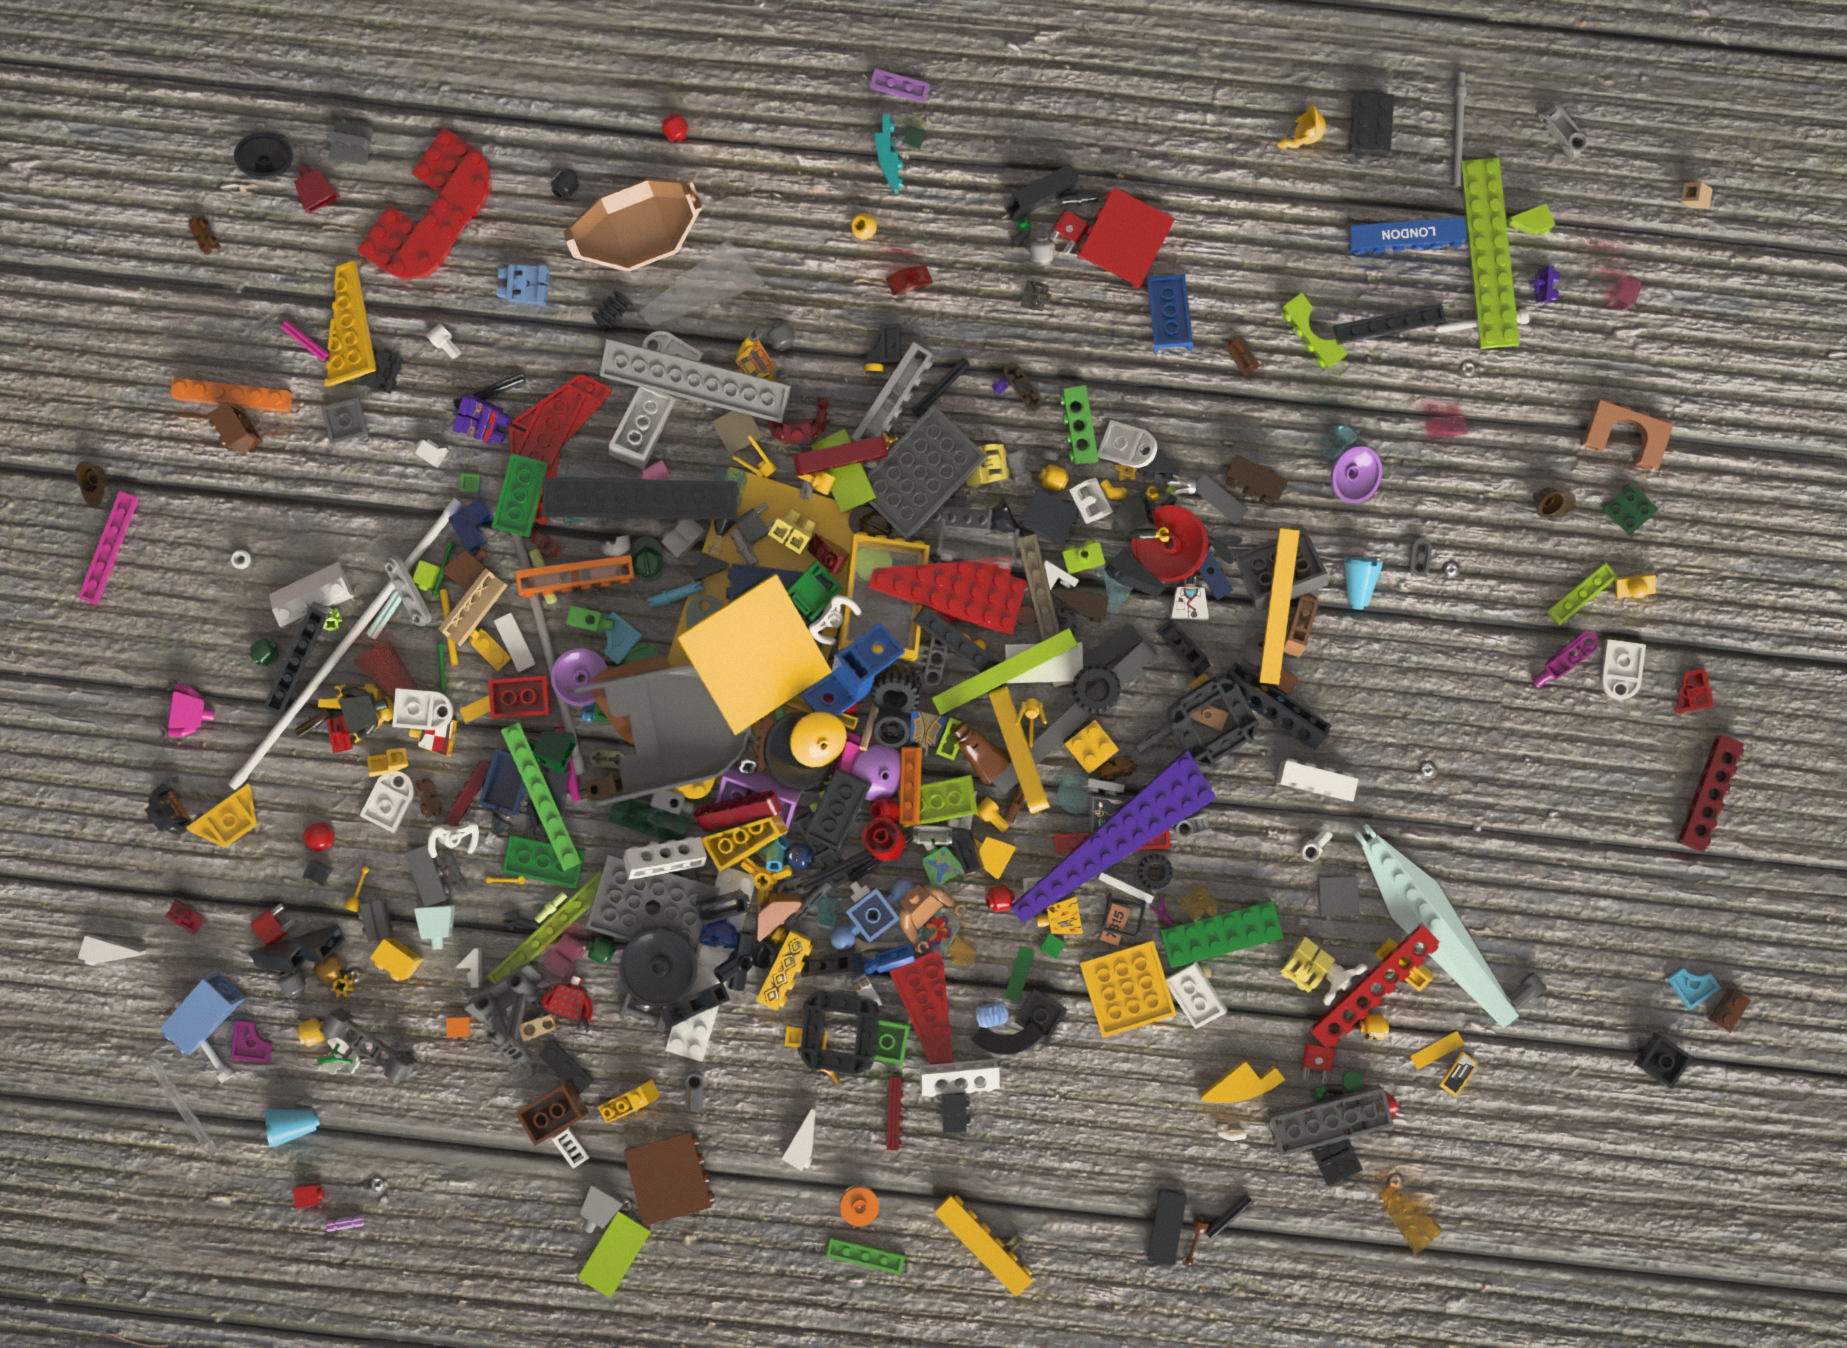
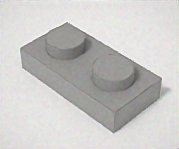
(1095, 785)

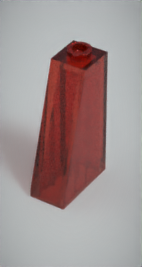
(386, 668)

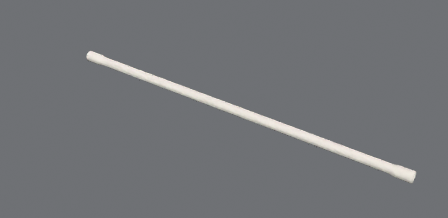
(242, 774)

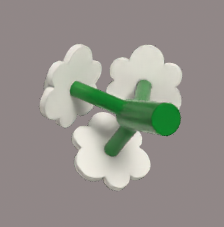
(333, 1061)

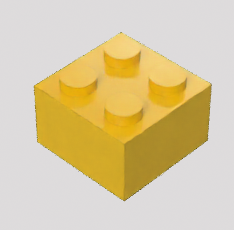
(1091, 746)
(396, 959)

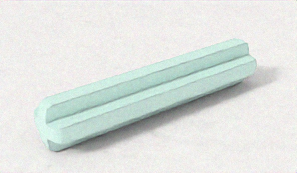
(384, 615)

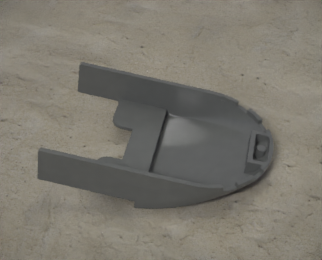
(673, 728)

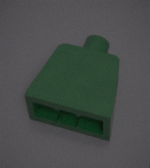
(553, 749)

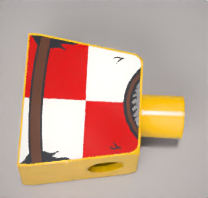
(437, 741)

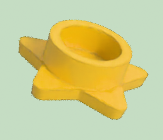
(1123, 474)

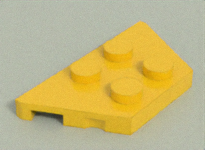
(228, 819)

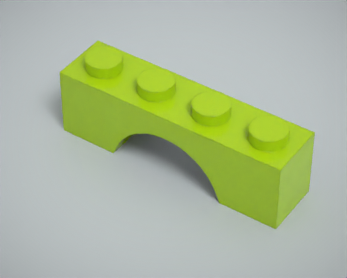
(1325, 351)

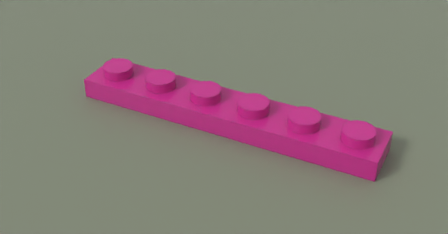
(108, 548)

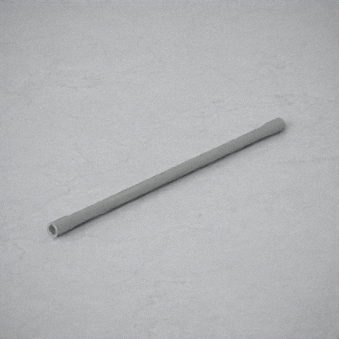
(577, 758)

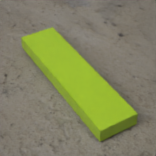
(1582, 594)

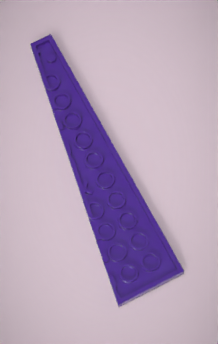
(1152, 811)

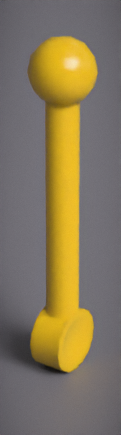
(521, 880)

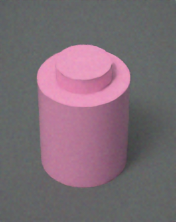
(656, 472)

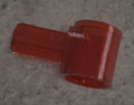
(543, 542)

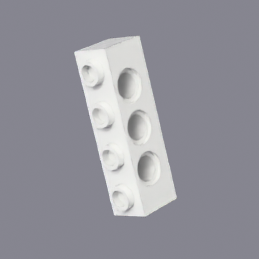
(637, 867)
(951, 1071)

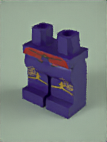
(481, 419)

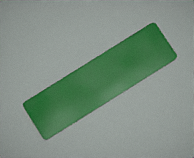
(1019, 974)

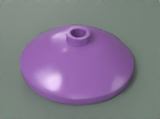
(1363, 477)
(569, 668)
(871, 766)

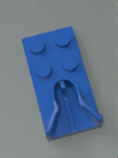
(1169, 312)

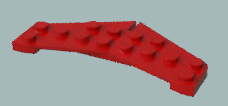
(554, 423)

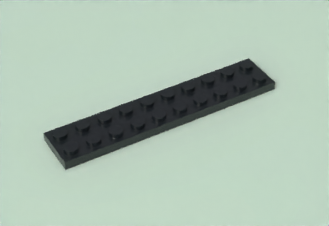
(640, 498)

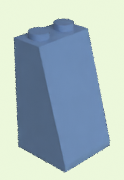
(202, 1012)

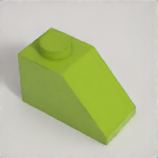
(1533, 221)

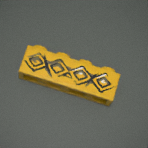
(784, 969)

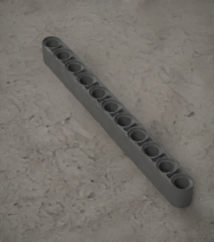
(1075, 715)

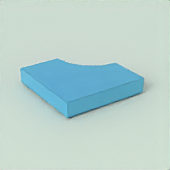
(621, 639)
(1692, 988)

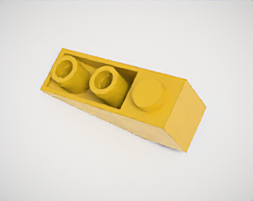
(629, 1101)

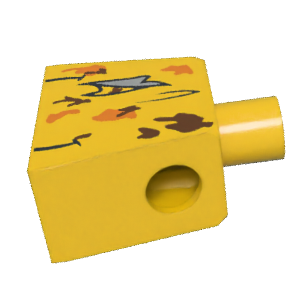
(1062, 917)

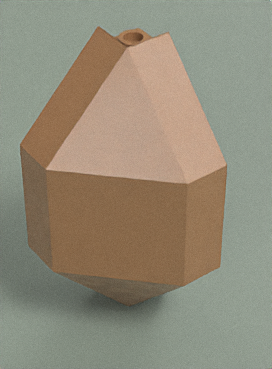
(635, 224)

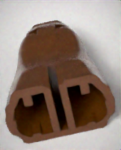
(983, 755)

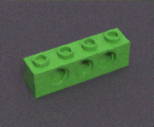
(1079, 396)

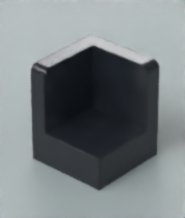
(317, 872)

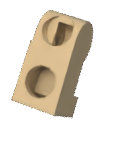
(537, 1027)

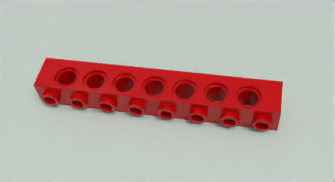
(1376, 975)

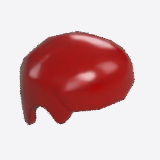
(318, 837)

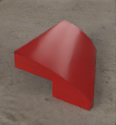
(1695, 692)

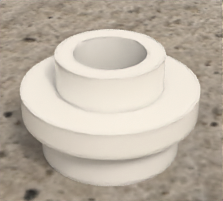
(235, 559)

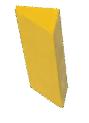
(1419, 976)

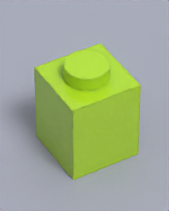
(426, 575)

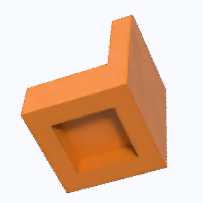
(458, 1026)

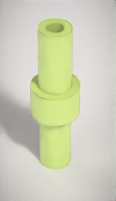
(550, 907)

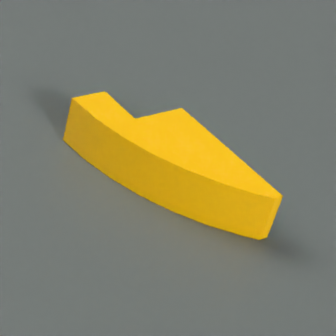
(1241, 1084)

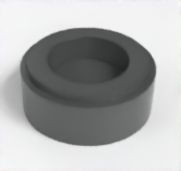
(1049, 455)

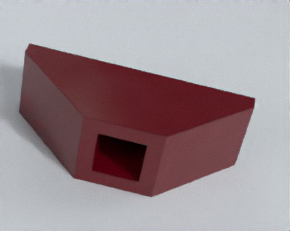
(828, 553)

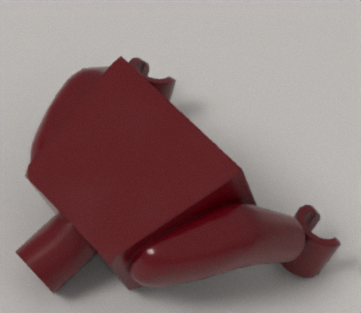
(801, 430)

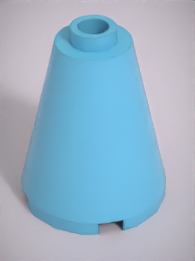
(1361, 579)
(289, 1124)

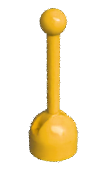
(353, 903)

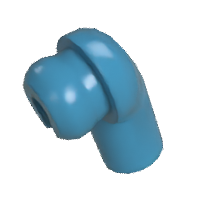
(587, 713)

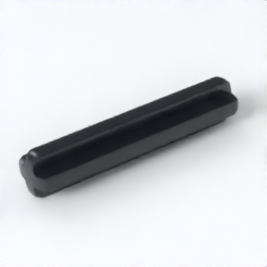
(1225, 1219)

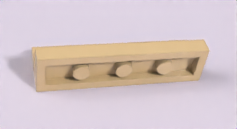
(473, 607)

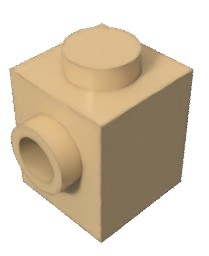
(1696, 195)

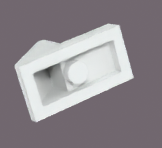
(1054, 573)
(473, 961)

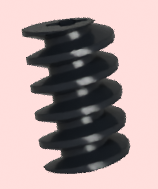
(611, 310)

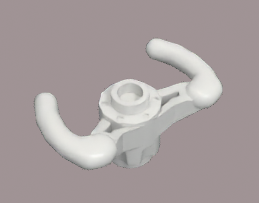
(832, 617)
(452, 835)
(1341, 980)

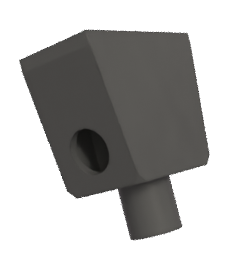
(662, 799)

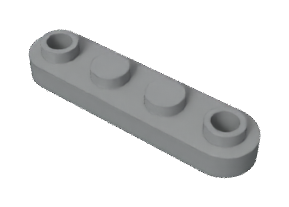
(407, 590)

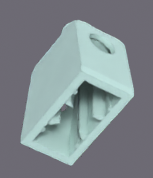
(435, 923)

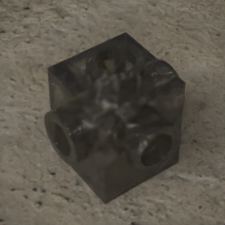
(1035, 295)

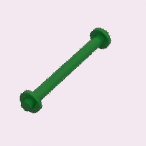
(444, 563)
(441, 666)

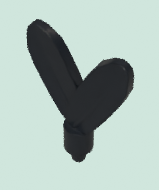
(1219, 546)

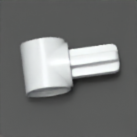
(442, 339)
(1323, 837)

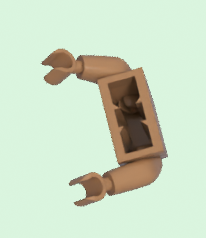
(919, 907)

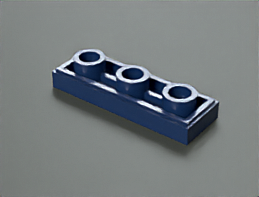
(1217, 581)

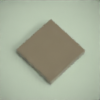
(734, 430)

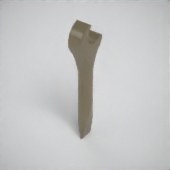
(862, 945)

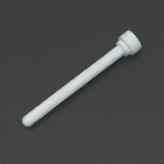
(1522, 318)
(224, 1073)

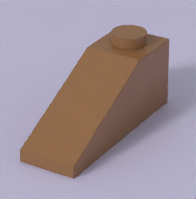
(1300, 626)

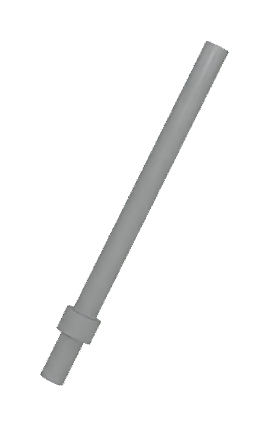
(1460, 93)

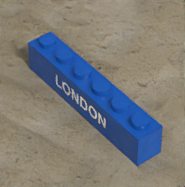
(1407, 235)

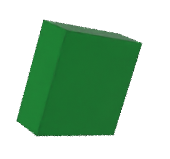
(1052, 946)

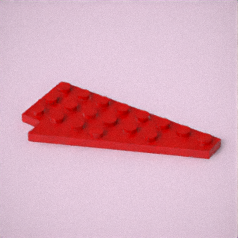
(960, 589)

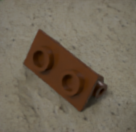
(200, 226)
(1242, 355)
(1124, 767)
(424, 791)

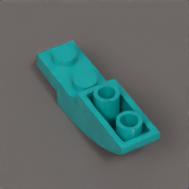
(888, 160)

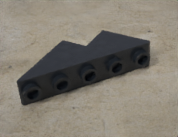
(293, 952)

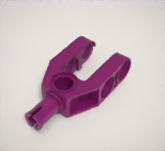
(1563, 662)

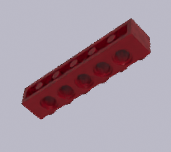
(1701, 797)

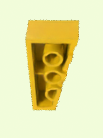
(740, 842)

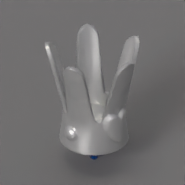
(1187, 485)

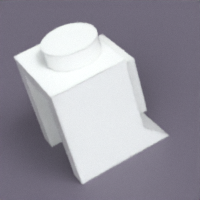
(431, 452)

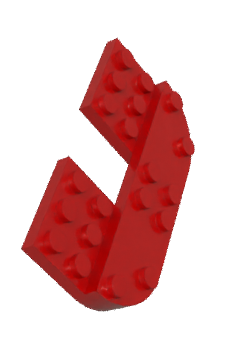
(463, 187)

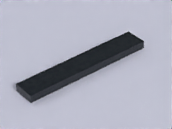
(1389, 324)
(954, 640)

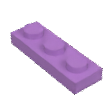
(899, 86)

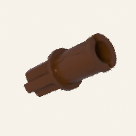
(1015, 805)

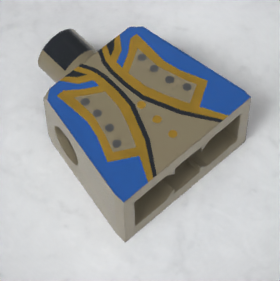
(926, 729)

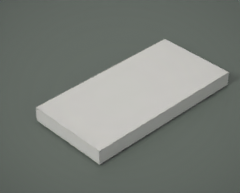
(1058, 669)

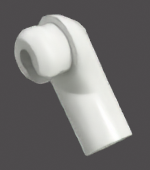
(1230, 1135)

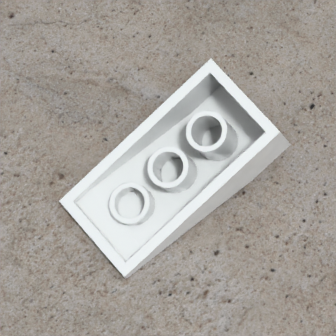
(641, 427)

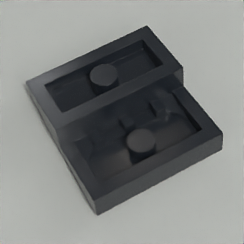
(1336, 1161)

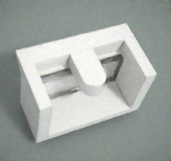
(1090, 500)

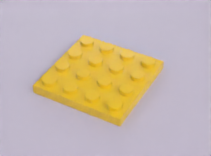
(1127, 988)

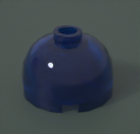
(719, 934)

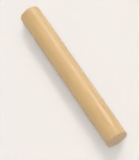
(869, 728)

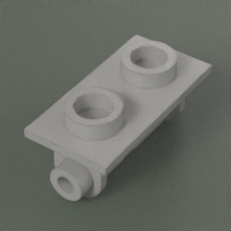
(924, 834)

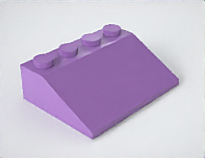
(739, 784)

